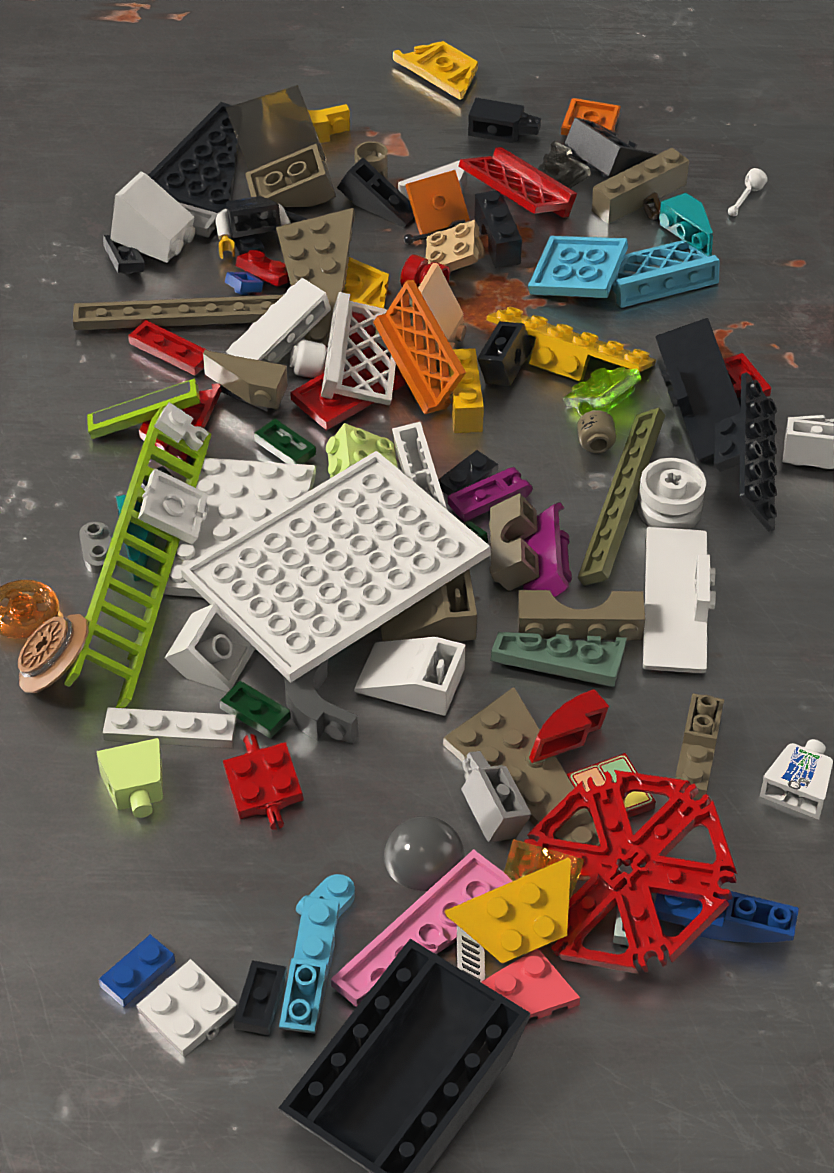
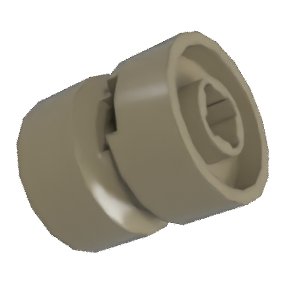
(375, 154)

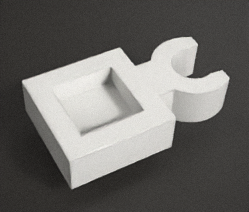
(178, 426)

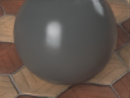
(422, 852)

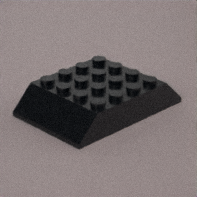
(408, 1065)

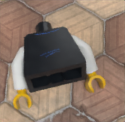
(247, 218)

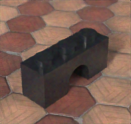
(497, 222)

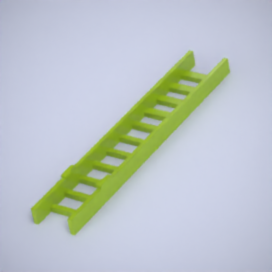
(152, 603)

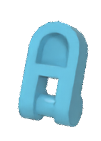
(334, 887)

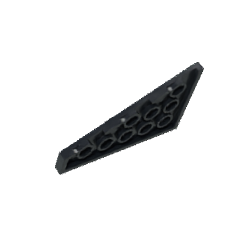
(202, 164)

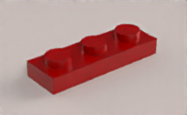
(168, 347)

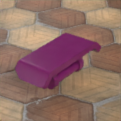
(552, 551)

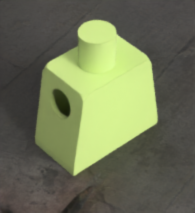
(133, 775)

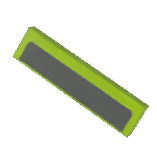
(141, 408)

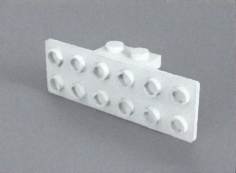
(677, 600)

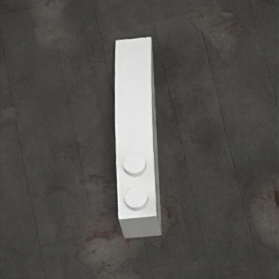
(417, 460)

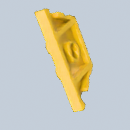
(441, 66)
(366, 284)
(519, 913)

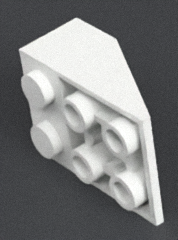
(414, 672)

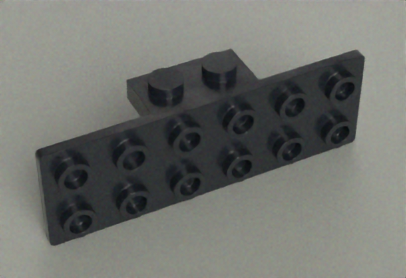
(698, 382)
(750, 442)

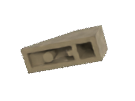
(250, 379)

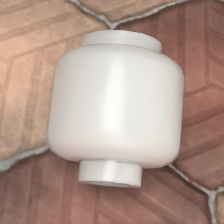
(308, 359)

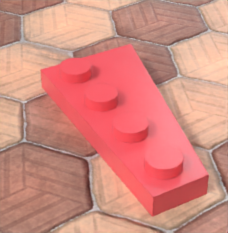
(534, 985)

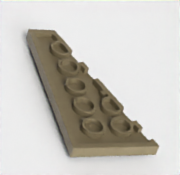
(320, 254)
(506, 737)

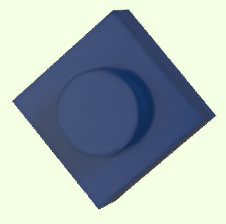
(244, 282)

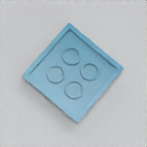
(578, 266)

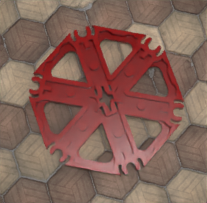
(651, 868)

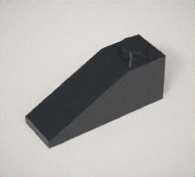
(374, 193)

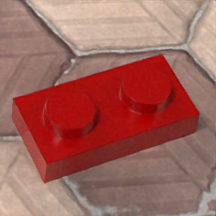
(263, 267)

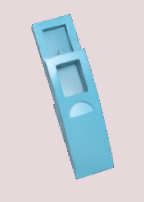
(310, 965)

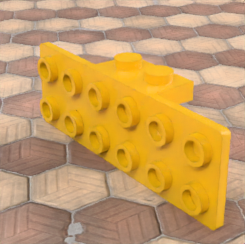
(569, 352)

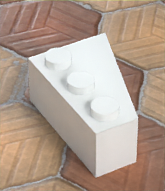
(809, 441)

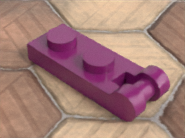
(486, 493)

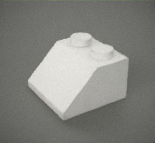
(210, 650)

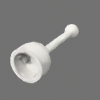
(754, 181)

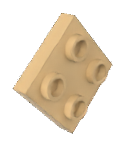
(455, 246)

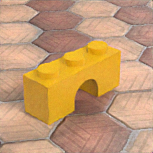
(467, 396)

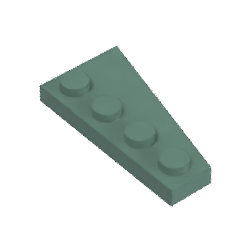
(577, 659)

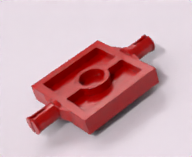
(263, 781)

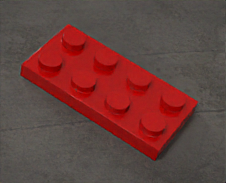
(333, 411)

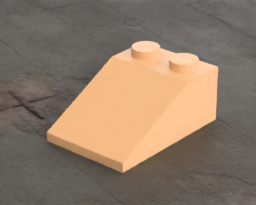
(443, 306)

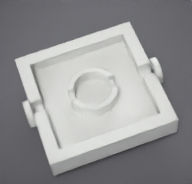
(173, 506)
(187, 1008)

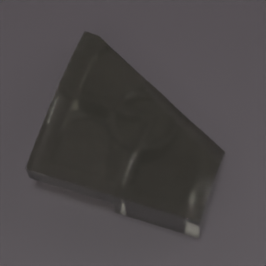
(563, 167)

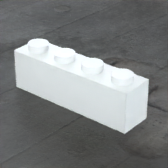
(283, 324)

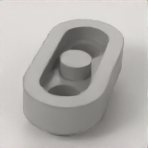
(95, 543)

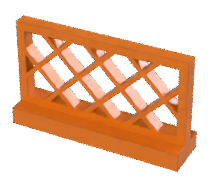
(410, 353)

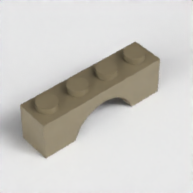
(617, 617)

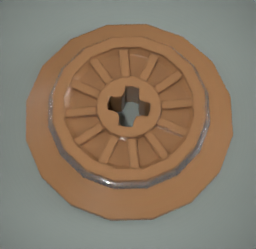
(51, 651)

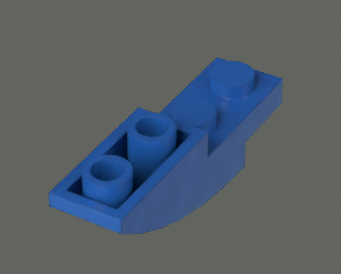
(744, 920)

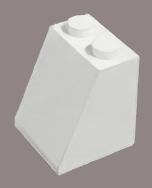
(150, 219)

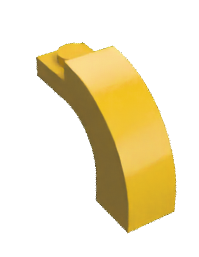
(330, 121)

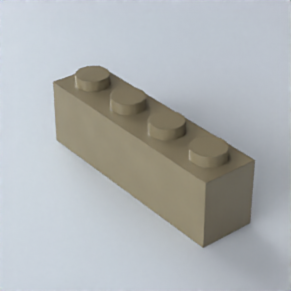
(628, 189)

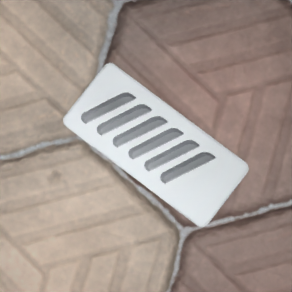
(470, 955)

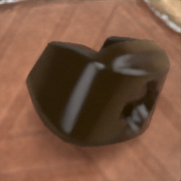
(652, 206)

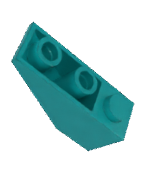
(688, 221)

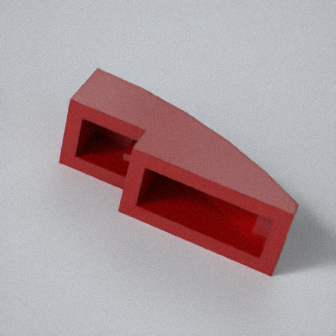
(570, 725)

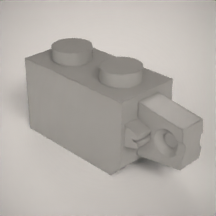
(494, 798)

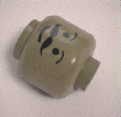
(596, 431)

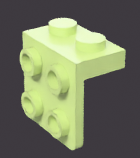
(353, 445)

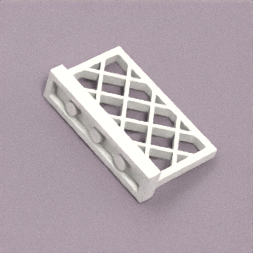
(338, 351)

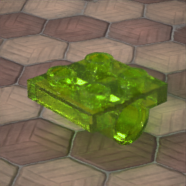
(602, 390)

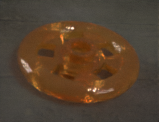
(24, 608)

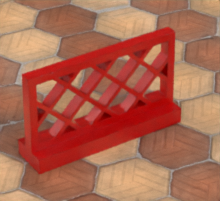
(521, 182)

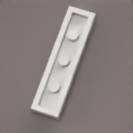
(170, 727)

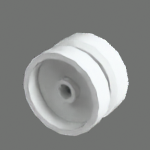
(671, 494)

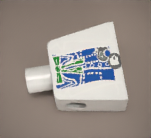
(799, 778)

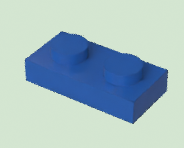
(137, 970)

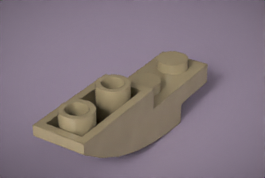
(700, 741)

